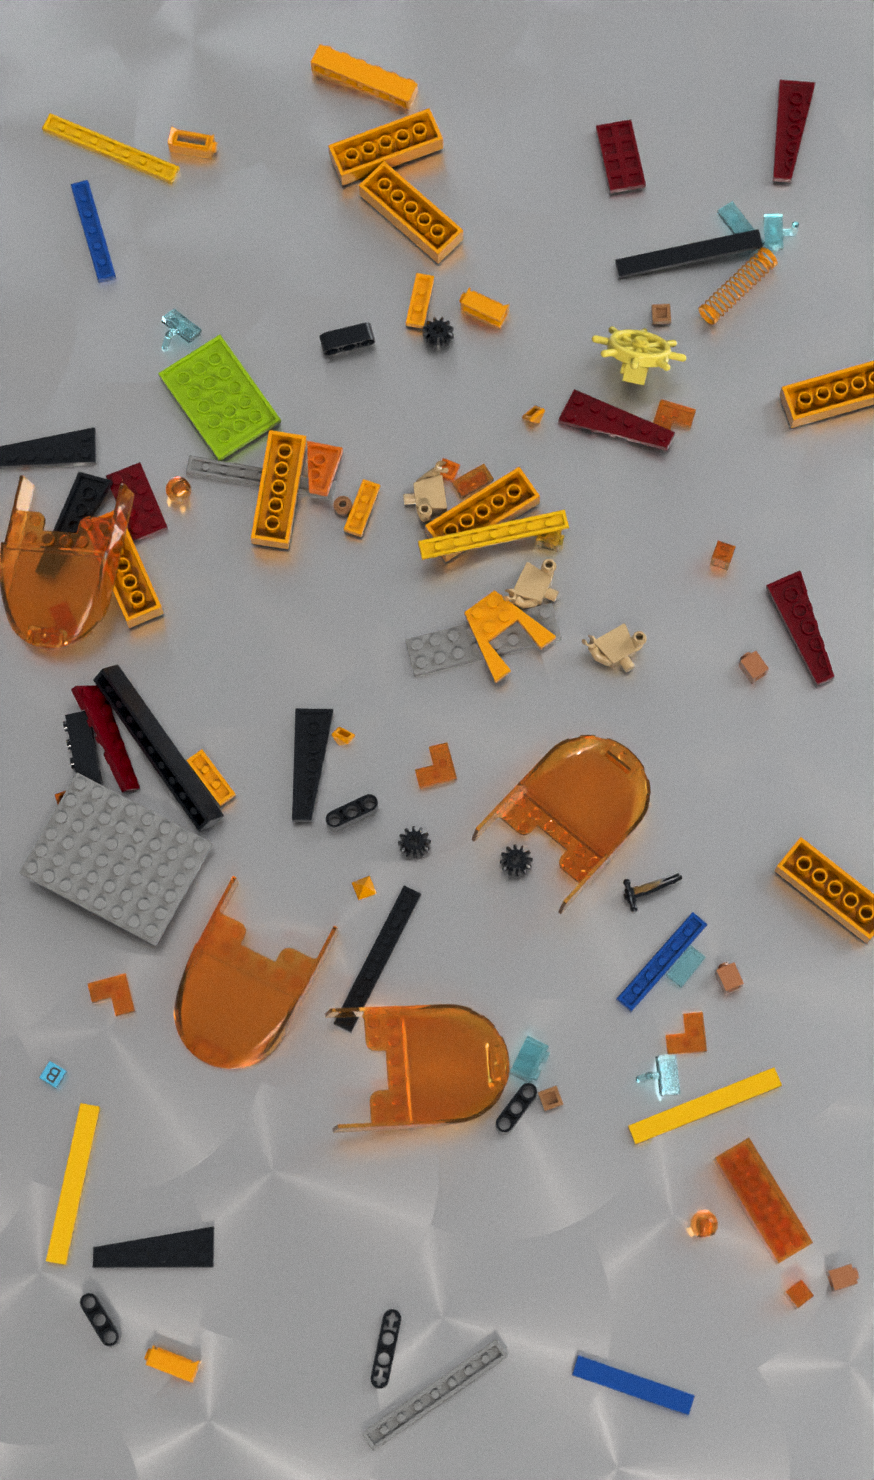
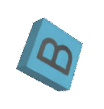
(53, 1074)

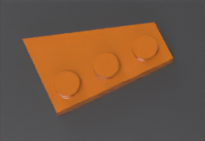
(322, 466)

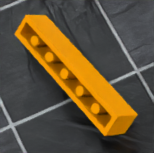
(364, 76)

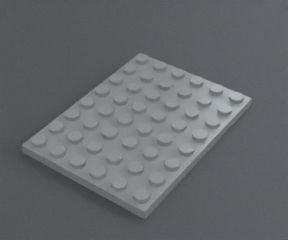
(116, 858)

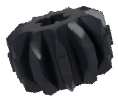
(438, 339)
(416, 836)
(513, 854)

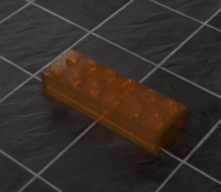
(762, 1201)

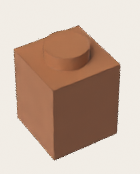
(753, 666)
(728, 977)
(842, 1277)

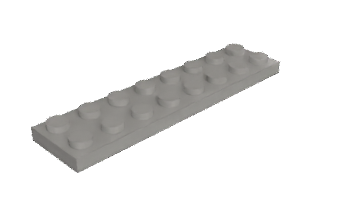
(459, 646)

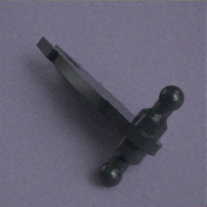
(632, 893)

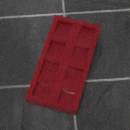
(620, 156)
(145, 513)

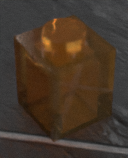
(722, 555)
(798, 1294)

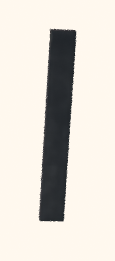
(688, 253)
(379, 955)

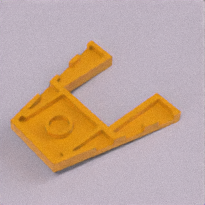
(494, 616)

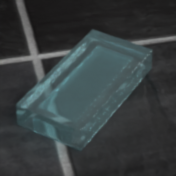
(685, 966)

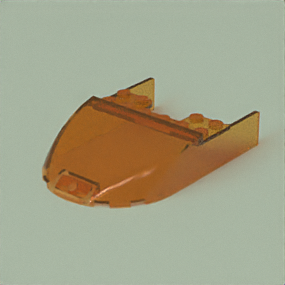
(59, 581)
(583, 796)
(235, 1001)
(439, 1063)

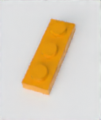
(420, 300)
(362, 508)
(211, 777)

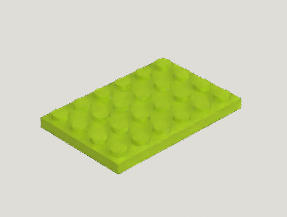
(219, 397)

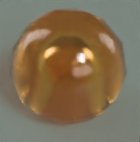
(178, 489)
(704, 1223)

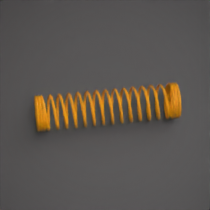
(711, 310)

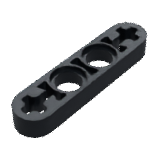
(388, 1349)

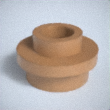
(342, 510)

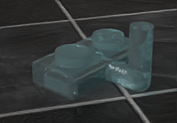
(774, 231)
(179, 325)
(666, 1075)

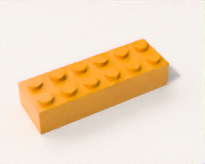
(391, 142)
(411, 212)
(829, 394)
(278, 489)
(493, 505)
(133, 586)
(829, 888)

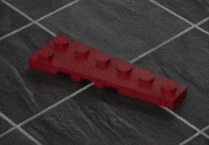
(792, 113)
(599, 416)
(797, 614)
(108, 735)

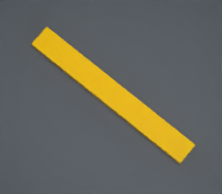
(110, 148)
(493, 534)
(704, 1105)
(73, 1184)

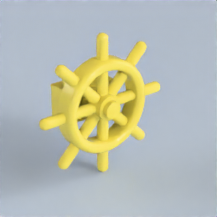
(638, 352)

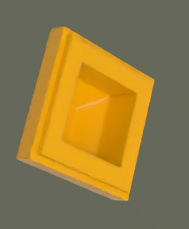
(534, 414)
(342, 736)
(364, 888)

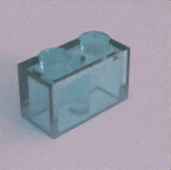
(529, 1060)

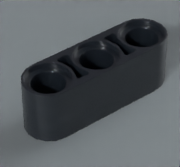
(347, 339)
(358, 805)
(518, 1099)
(107, 1327)

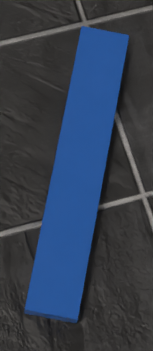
(93, 231)
(661, 962)
(633, 1385)

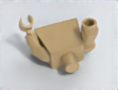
(429, 493)
(533, 586)
(616, 647)

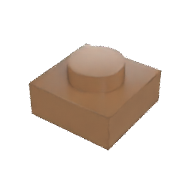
(661, 314)
(550, 1098)

